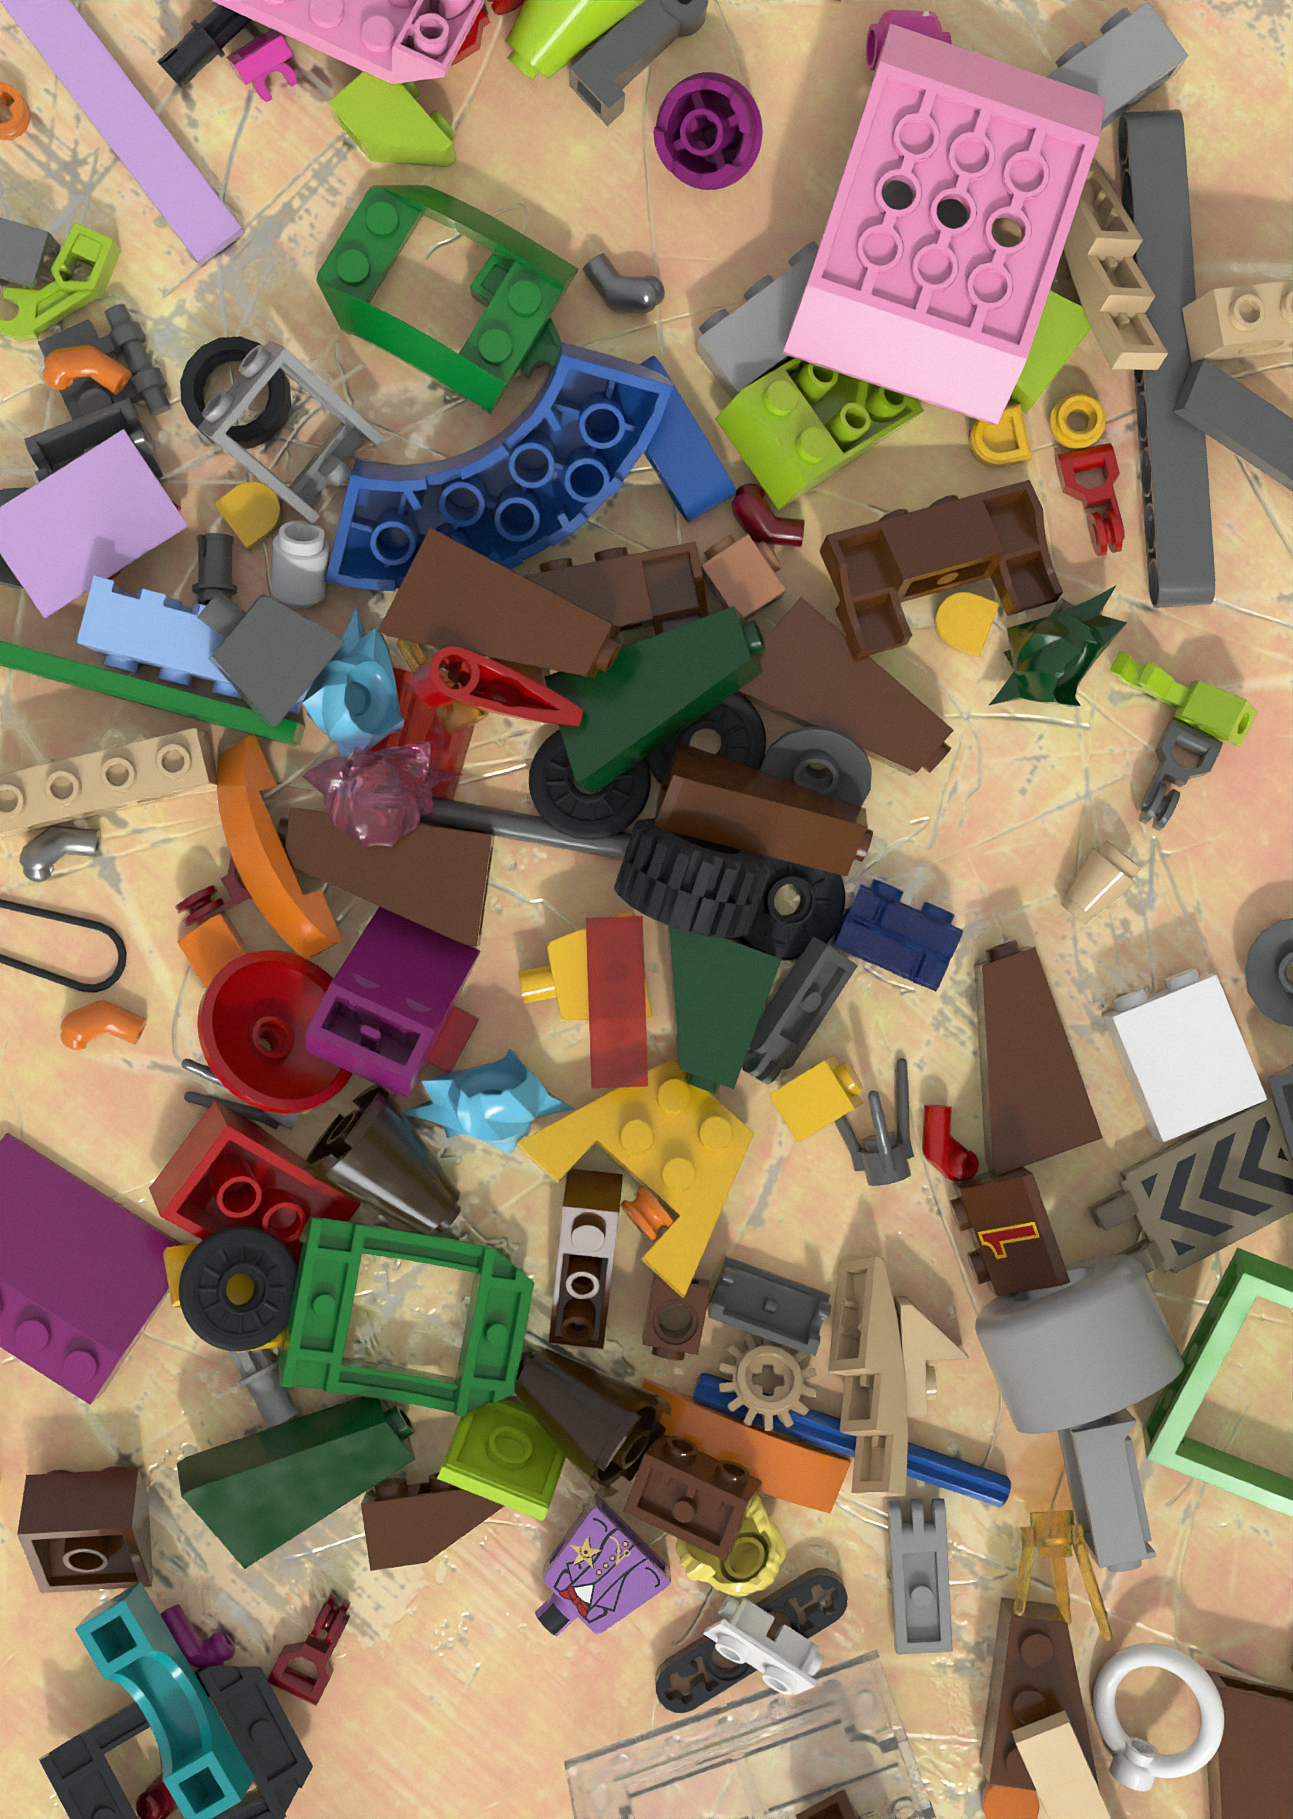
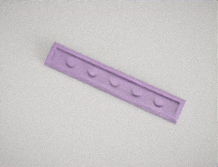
(128, 124)

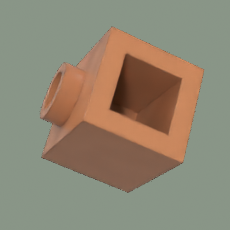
(743, 575)

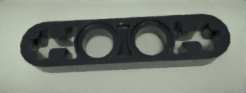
(684, 1662)

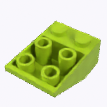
(809, 425)

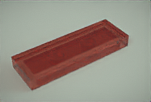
(617, 1002)

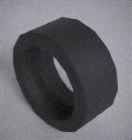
(202, 365)

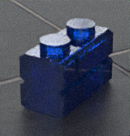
(897, 935)

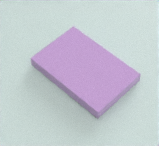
(85, 523)

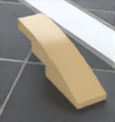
(1108, 278)
(871, 1358)

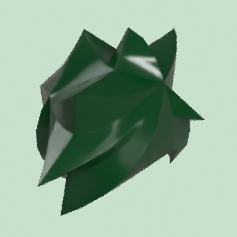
(1057, 652)

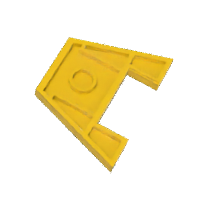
(670, 1142)

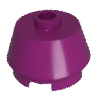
(708, 131)

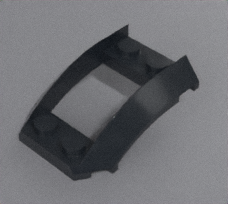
(249, 1714)

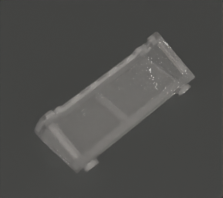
(763, 1757)

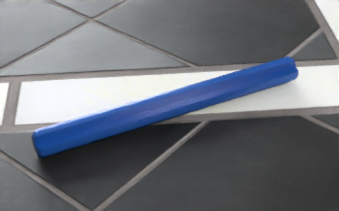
(825, 1432)

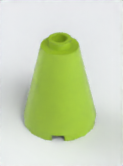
(557, 31)

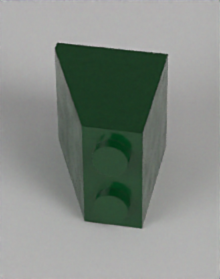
(716, 1004)

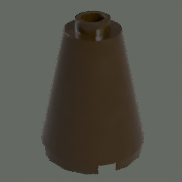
(385, 1164)
(591, 1416)

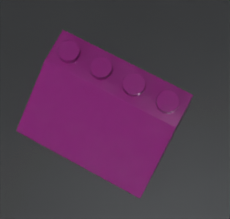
(72, 1273)

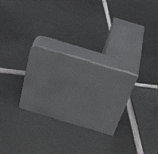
(23, 252)

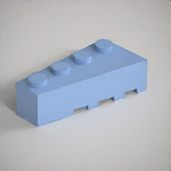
(153, 633)

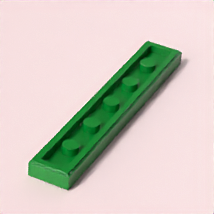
(147, 693)

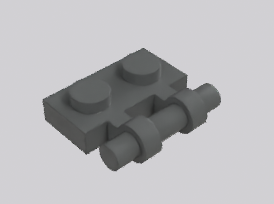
(125, 338)

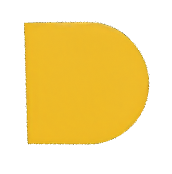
(1003, 443)
(251, 512)
(965, 621)

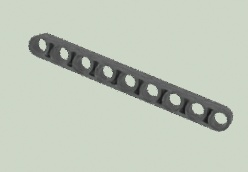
(1169, 447)

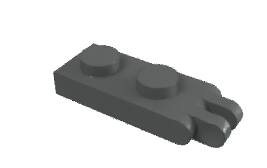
(797, 1010)

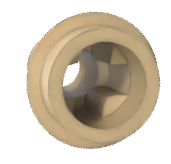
(1100, 882)

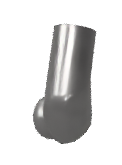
(623, 293)
(53, 844)

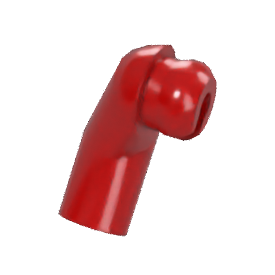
(942, 1149)

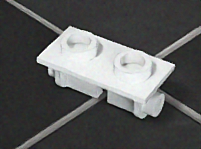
(780, 1660)

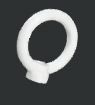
(1136, 1760)

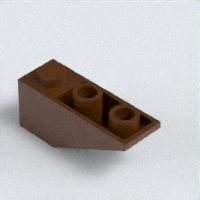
(585, 1258)
(418, 1520)

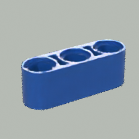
(685, 458)

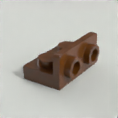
(692, 1495)

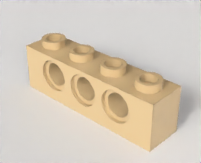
(1240, 321)
(106, 781)

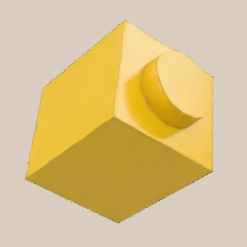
(818, 1097)

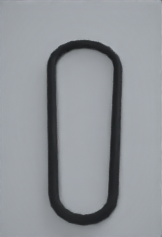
(75, 921)

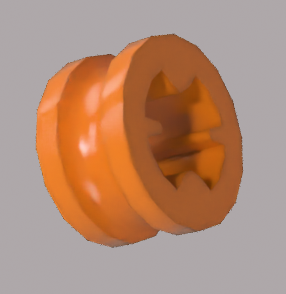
(19, 108)
(646, 1214)

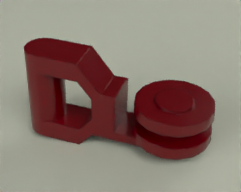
(202, 907)
(333, 1621)

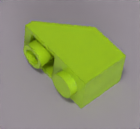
(392, 124)

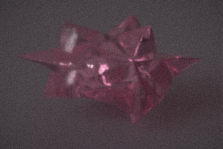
(379, 791)

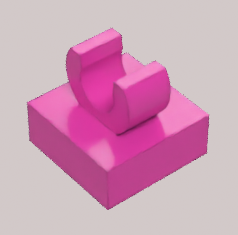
(260, 58)

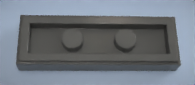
(1238, 420)

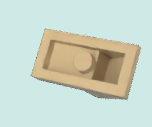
(922, 1342)

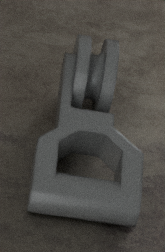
(1155, 802)

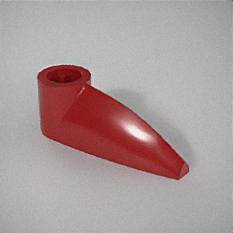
(490, 688)

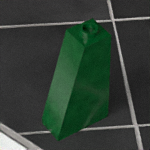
(655, 692)
(294, 1474)

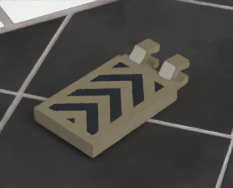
(1205, 1190)

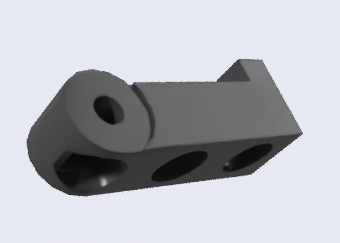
(629, 49)

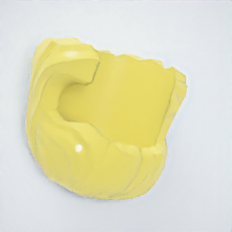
(750, 1565)

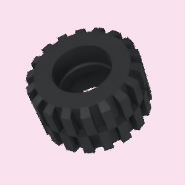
(691, 882)

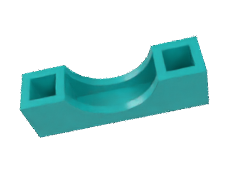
(195, 1747)

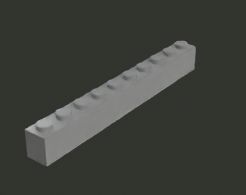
(1121, 66)

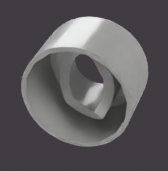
(1079, 1345)

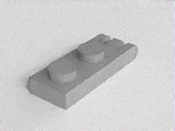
(920, 1579)

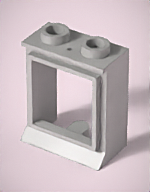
(326, 464)
(1107, 1491)

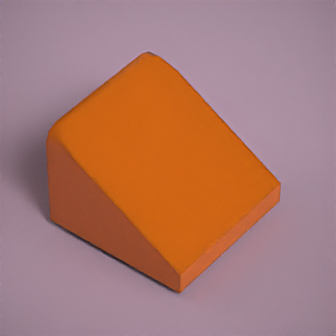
(212, 946)

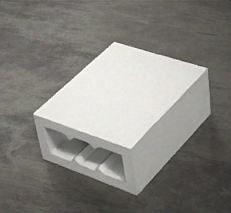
(1183, 1054)

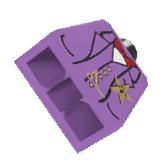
(599, 1572)

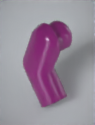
(196, 1648)

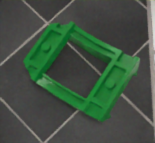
(505, 328)
(325, 1301)

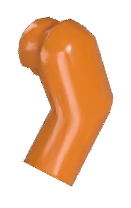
(83, 361)
(96, 1019)

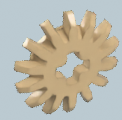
(782, 1366)

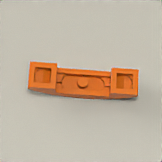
(260, 857)
(786, 1468)

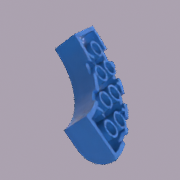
(517, 488)

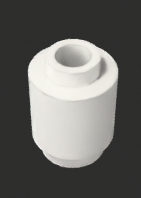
(299, 564)

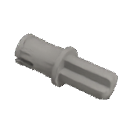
(262, 1381)

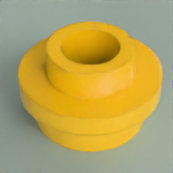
(1091, 411)

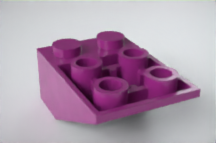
(390, 1001)

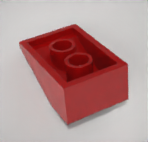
(243, 1176)

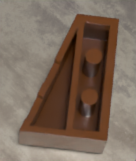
(1029, 1681)

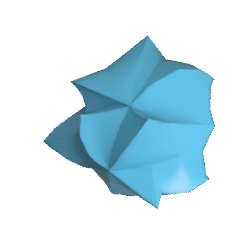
(356, 692)
(488, 1102)

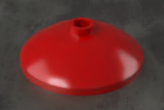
(275, 1000)

